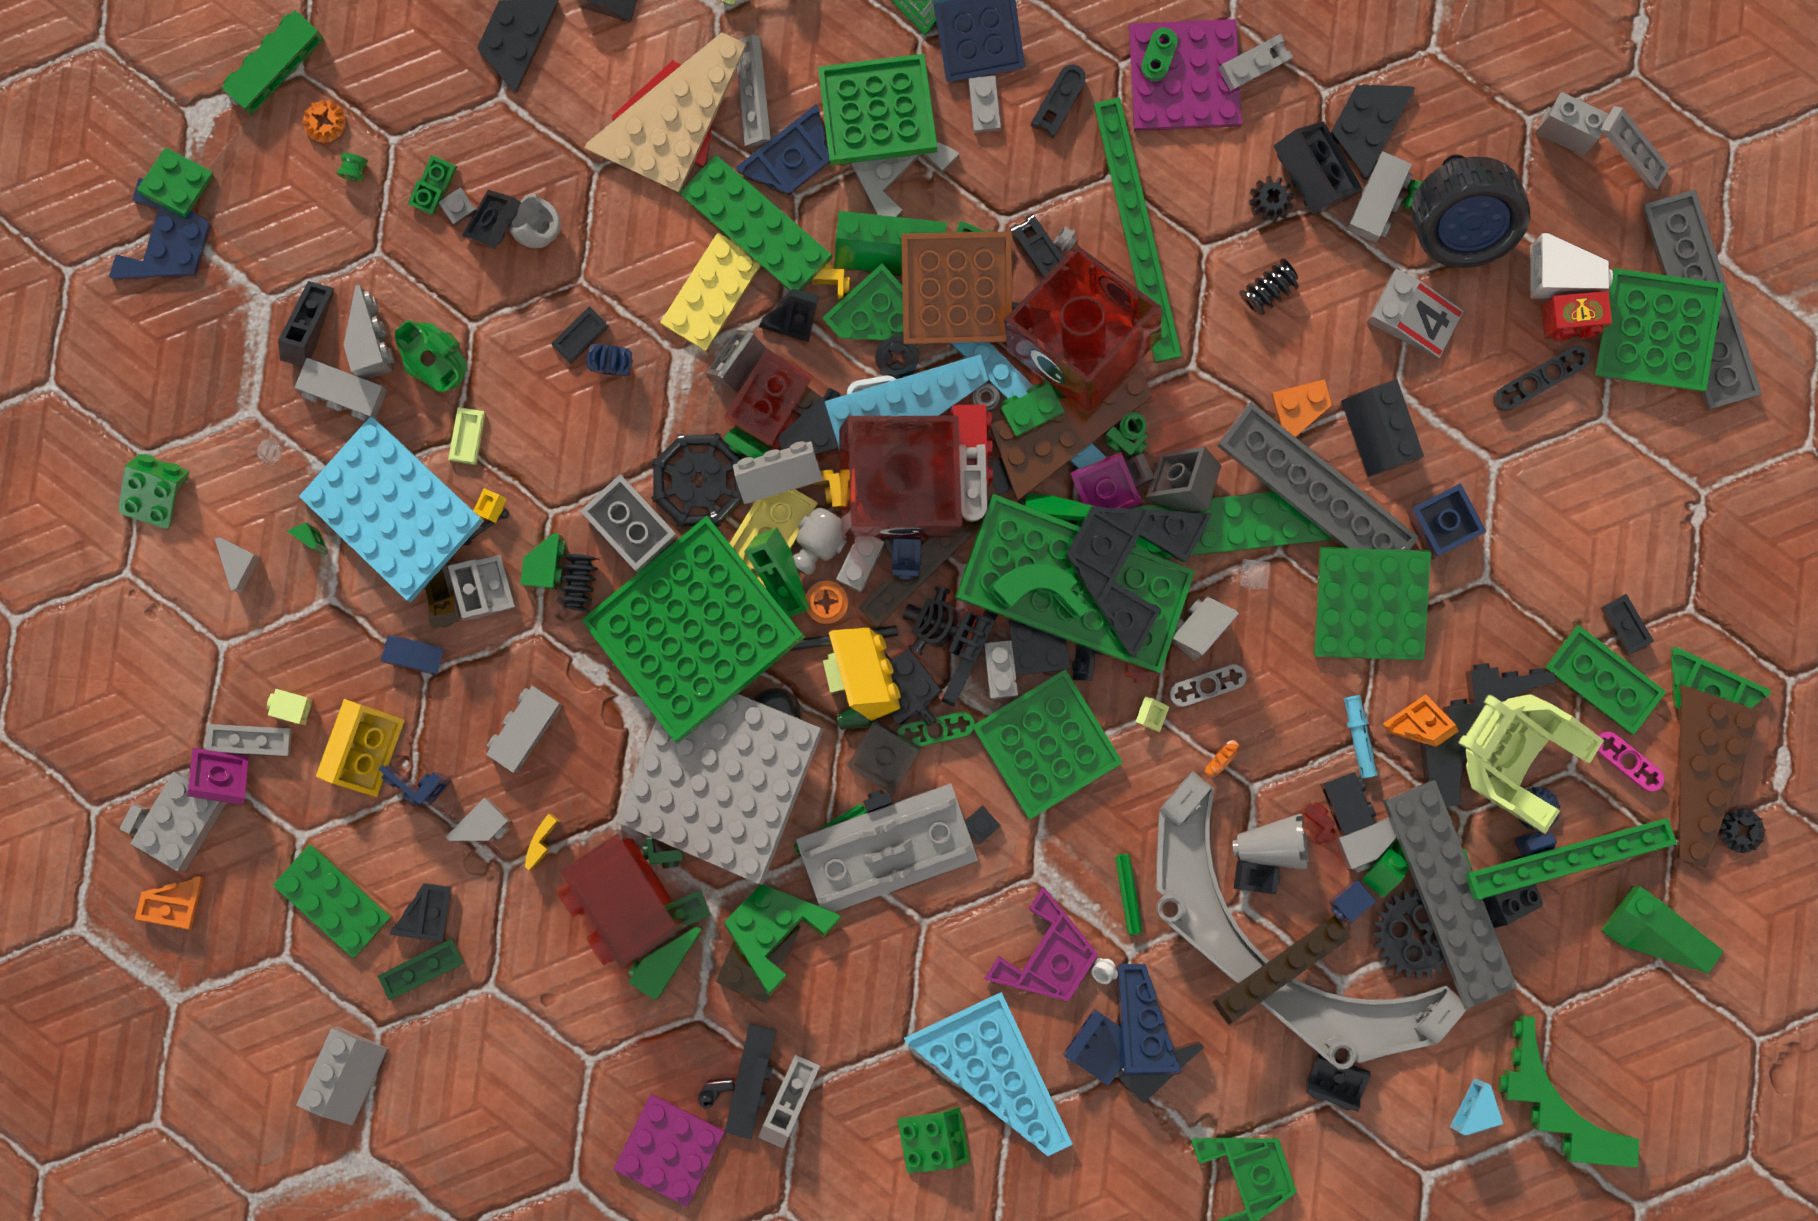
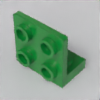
(934, 1141)

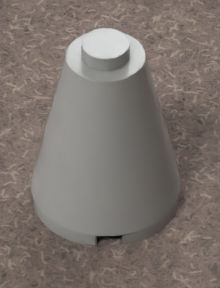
(1275, 844)

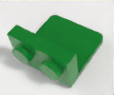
(151, 490)

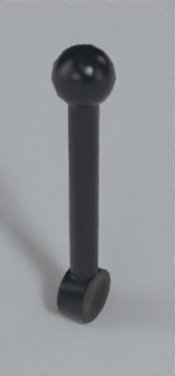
(505, 513)

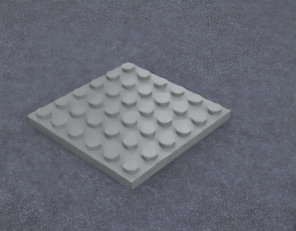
(723, 786)

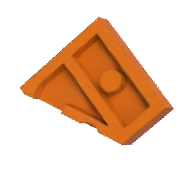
(1422, 723)
(170, 905)

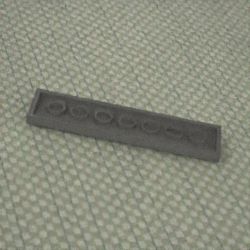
(1688, 252)
(1311, 484)
(1439, 875)

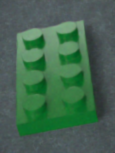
(1605, 680)
(332, 901)

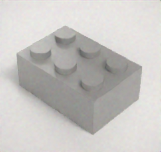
(629, 523)
(177, 824)

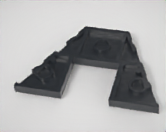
(1102, 549)

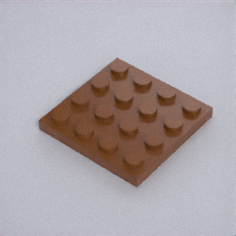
(956, 286)

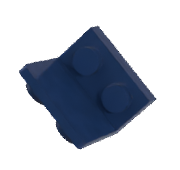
(429, 786)
(1097, 1047)

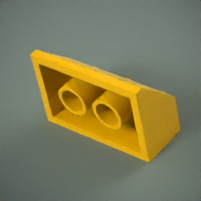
(865, 671)
(358, 747)

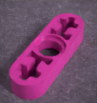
(1639, 780)

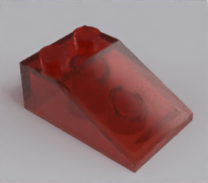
(768, 399)

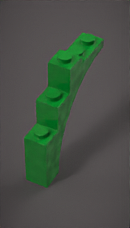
(1551, 1113)

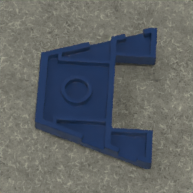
(172, 249)

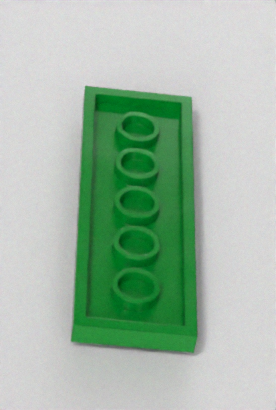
(755, 225)

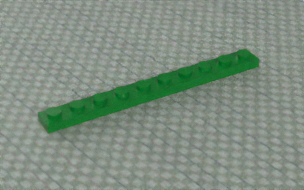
(1135, 220)

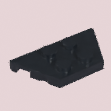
(515, 37)
(1369, 121)

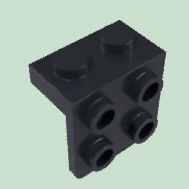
(1512, 905)

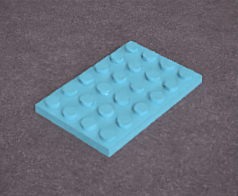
(391, 509)

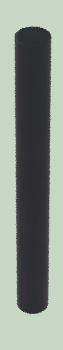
(820, 641)

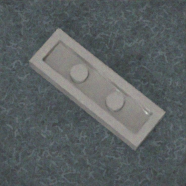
(249, 740)

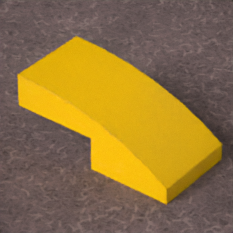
(537, 849)

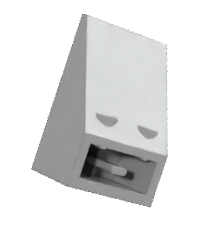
(365, 338)

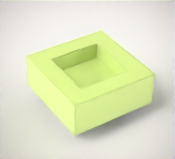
(1152, 714)

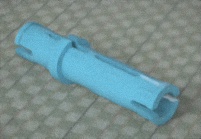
(1360, 736)

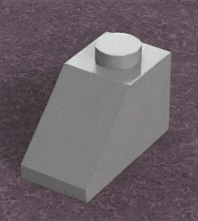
(481, 824)

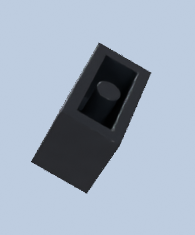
(1348, 803)

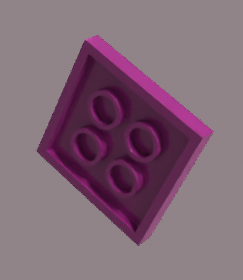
(669, 1150)

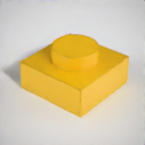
(490, 505)

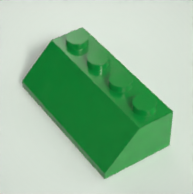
(874, 240)

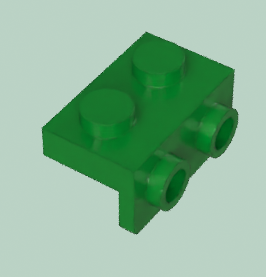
(1031, 409)

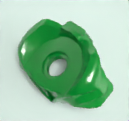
(449, 364)

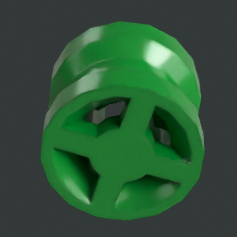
(352, 167)

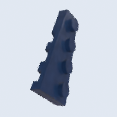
(1143, 1032)

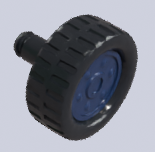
(1470, 211)

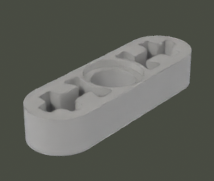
(1229, 686)

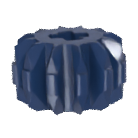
(609, 360)

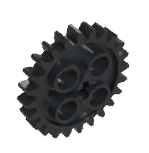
(1396, 947)

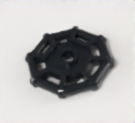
(688, 468)

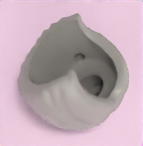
(535, 223)

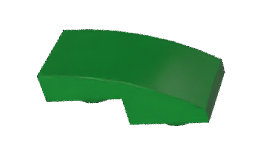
(432, 185)

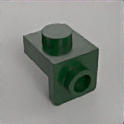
(667, 859)

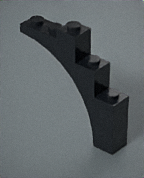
(1446, 760)

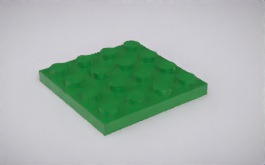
(877, 109)
(1660, 330)
(1372, 603)
(1047, 744)

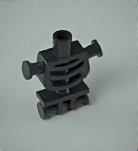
(932, 621)

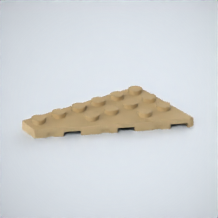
(671, 121)

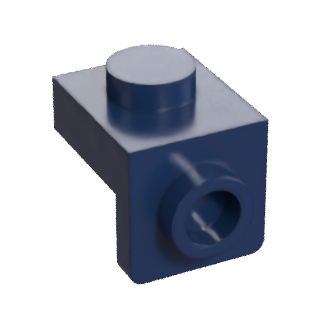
(906, 556)

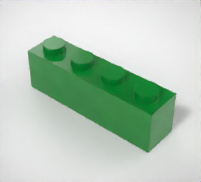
(272, 62)

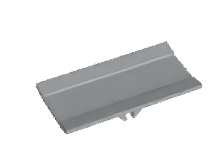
(887, 849)

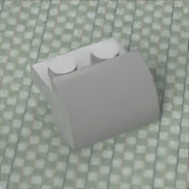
(481, 587)

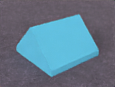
(1477, 1110)

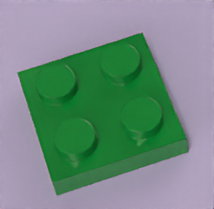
(175, 182)

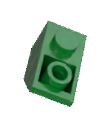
(542, 564)
(1387, 870)

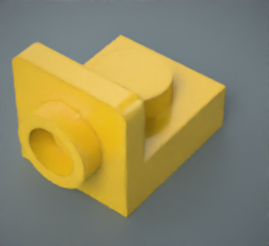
(833, 493)

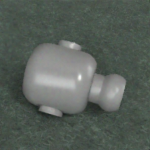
(820, 539)

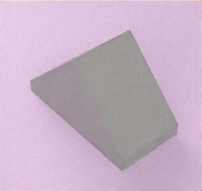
(236, 563)

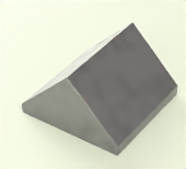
(737, 360)

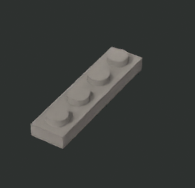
(753, 94)
(1635, 147)

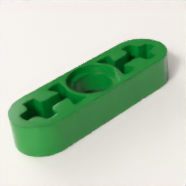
(953, 720)

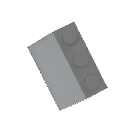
(342, 1076)

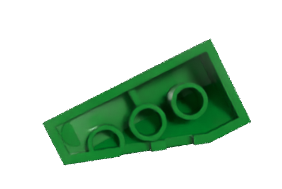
(1655, 929)

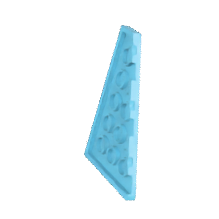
(992, 1062)

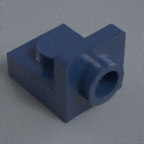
(1535, 843)

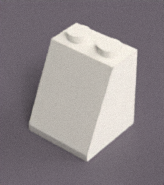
(1565, 269)

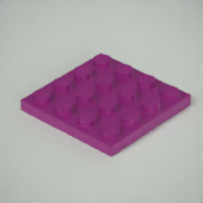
(1193, 88)

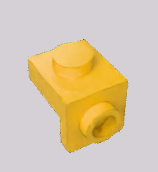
(832, 276)

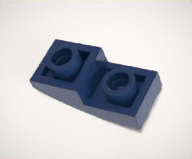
(412, 654)

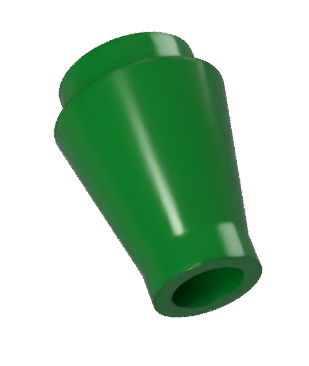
(1137, 426)

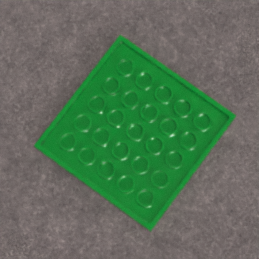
(692, 629)

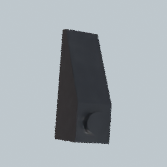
(305, 324)
(1146, 1085)

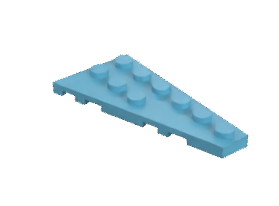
(914, 395)

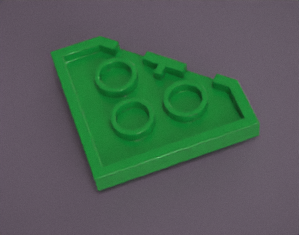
(870, 309)

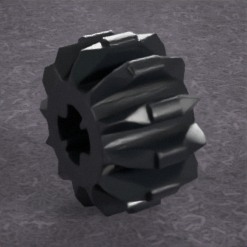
(1270, 209)

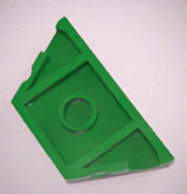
(1712, 679)

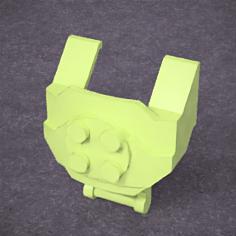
(1507, 742)

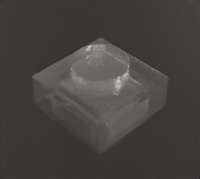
(1254, 574)

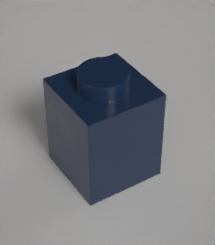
(1351, 902)

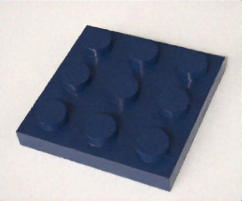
(978, 37)

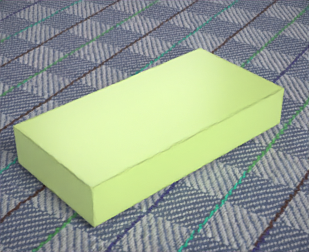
(467, 436)

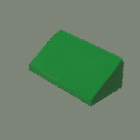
(310, 536)

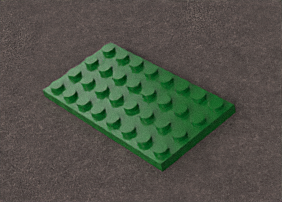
(1022, 536)

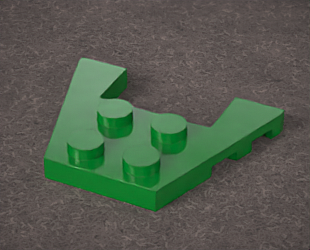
(765, 922)
(1257, 1170)

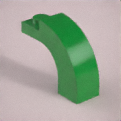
(1042, 577)

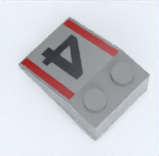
(1415, 314)

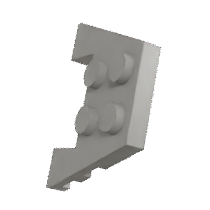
(880, 174)

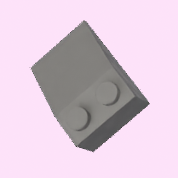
(1203, 627)

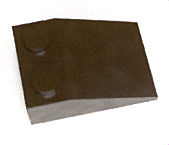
(737, 972)

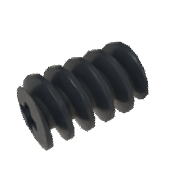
(1270, 286)
(577, 582)

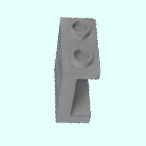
(1572, 124)

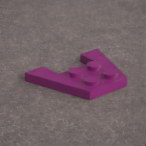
(1058, 959)

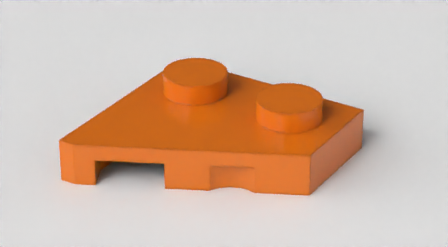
(1301, 405)

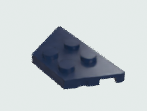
(790, 156)

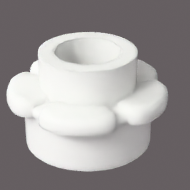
(1104, 971)

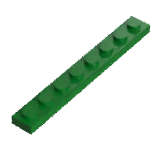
(1570, 859)

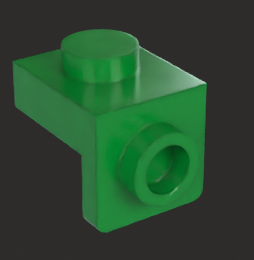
(1119, 443)

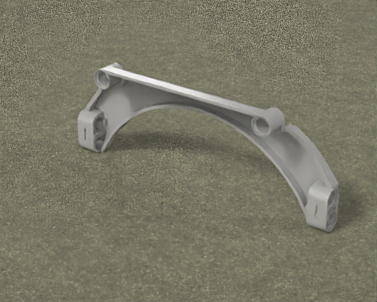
(1320, 1018)

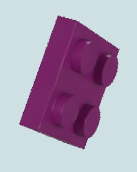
(1107, 484)
(217, 776)

